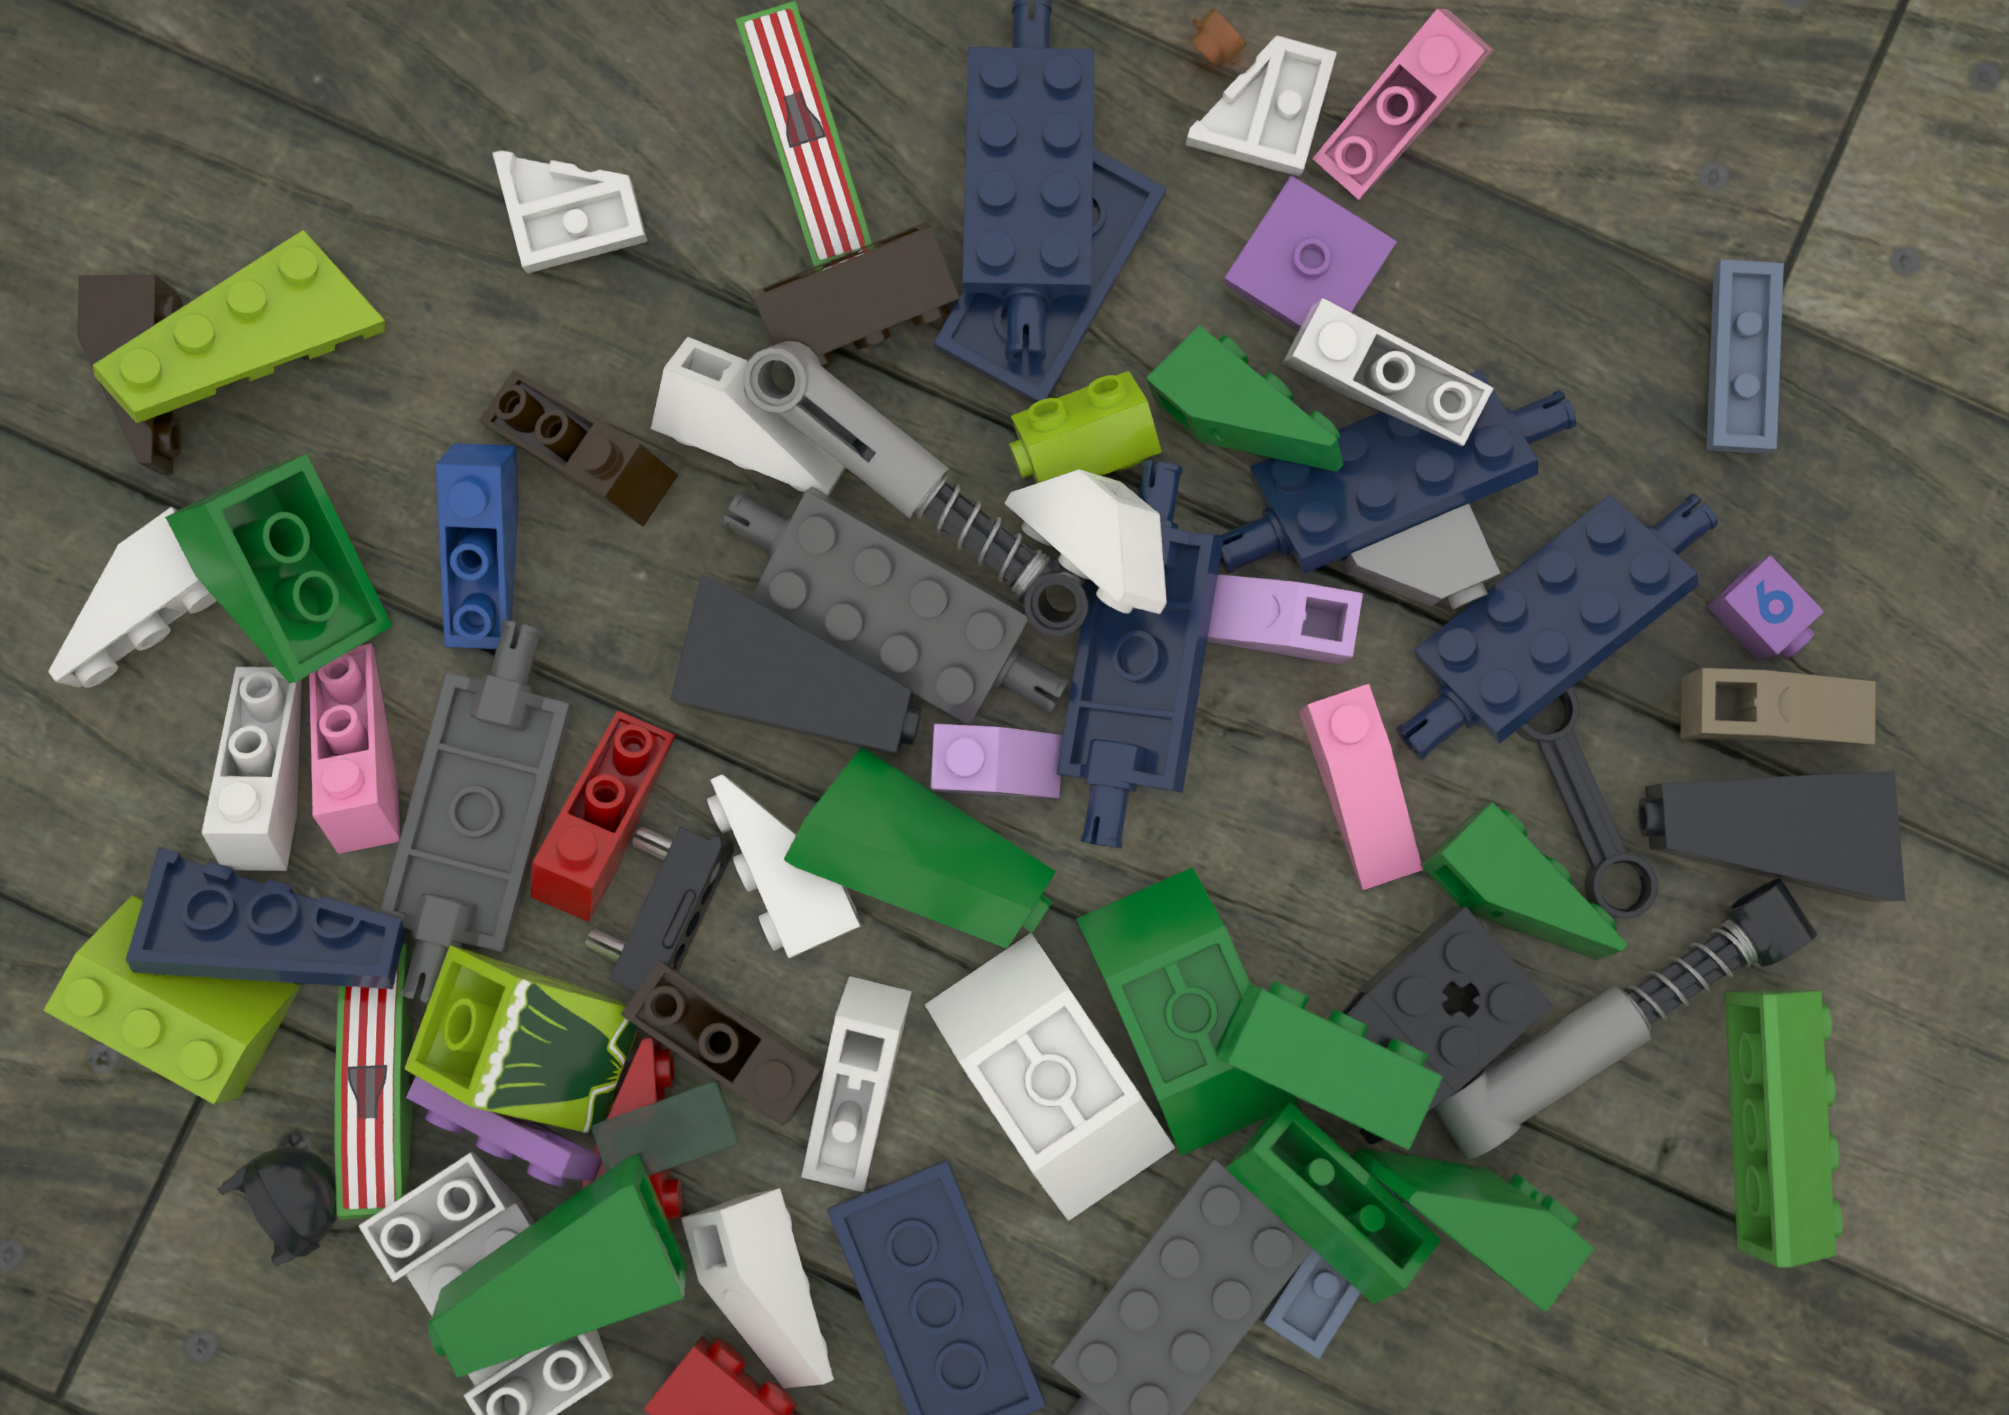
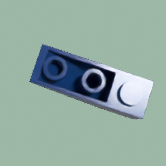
(477, 541)

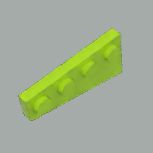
(256, 319)

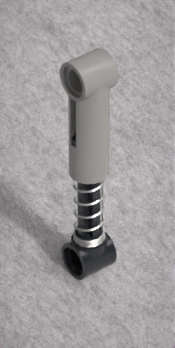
(910, 479)
(1491, 1106)

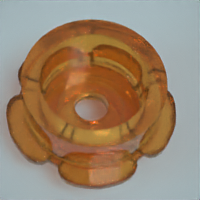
(1217, 38)

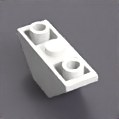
(1101, 536)

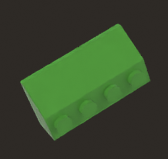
(1782, 1125)

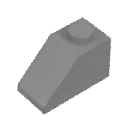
(1430, 561)

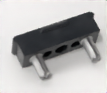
(672, 906)

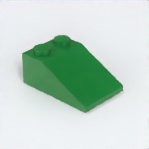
(282, 566)
(1499, 1223)

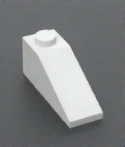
(855, 1083)

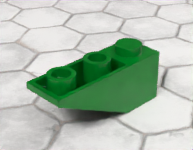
(1233, 407)
(1511, 883)

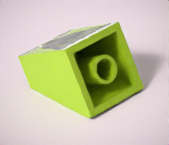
(521, 1042)

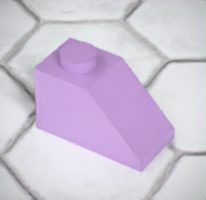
(995, 761)

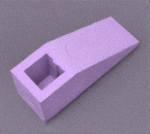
(1285, 618)

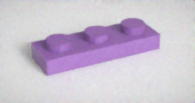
(549, 1153)

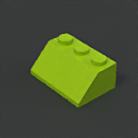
(183, 1027)

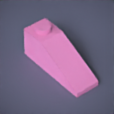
(1362, 785)

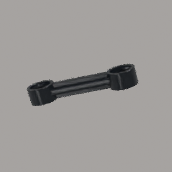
(1589, 810)

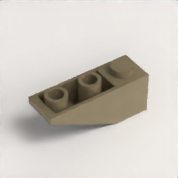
(1777, 707)

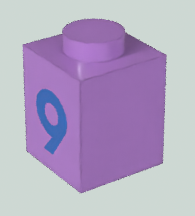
(1767, 610)

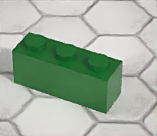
(1331, 1063)
(1333, 1204)

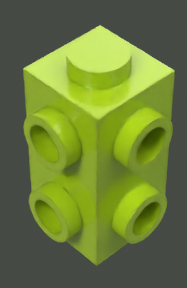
(1087, 430)

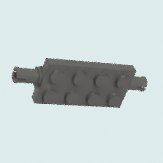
(892, 605)
(476, 810)
(1181, 1302)

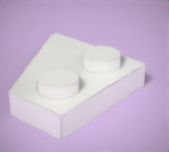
(1270, 108)
(566, 211)

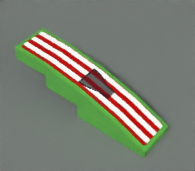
(804, 132)
(371, 1096)

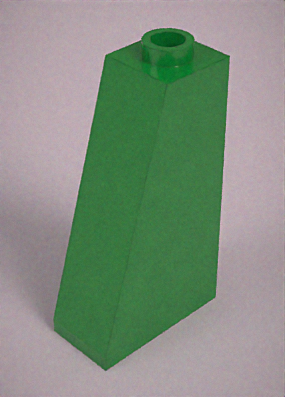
(920, 854)
(564, 1275)

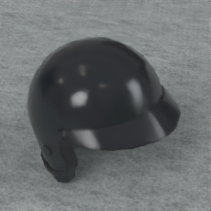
(290, 1197)

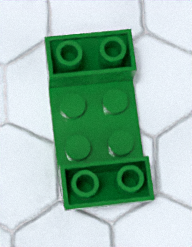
(1177, 997)

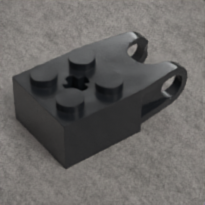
(1408, 997)

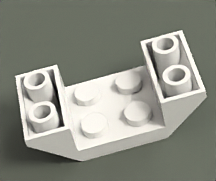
(1049, 1077)
(443, 1233)

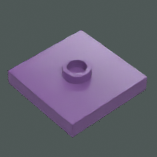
(1307, 253)

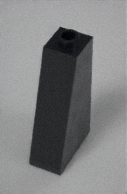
(778, 675)
(1804, 829)

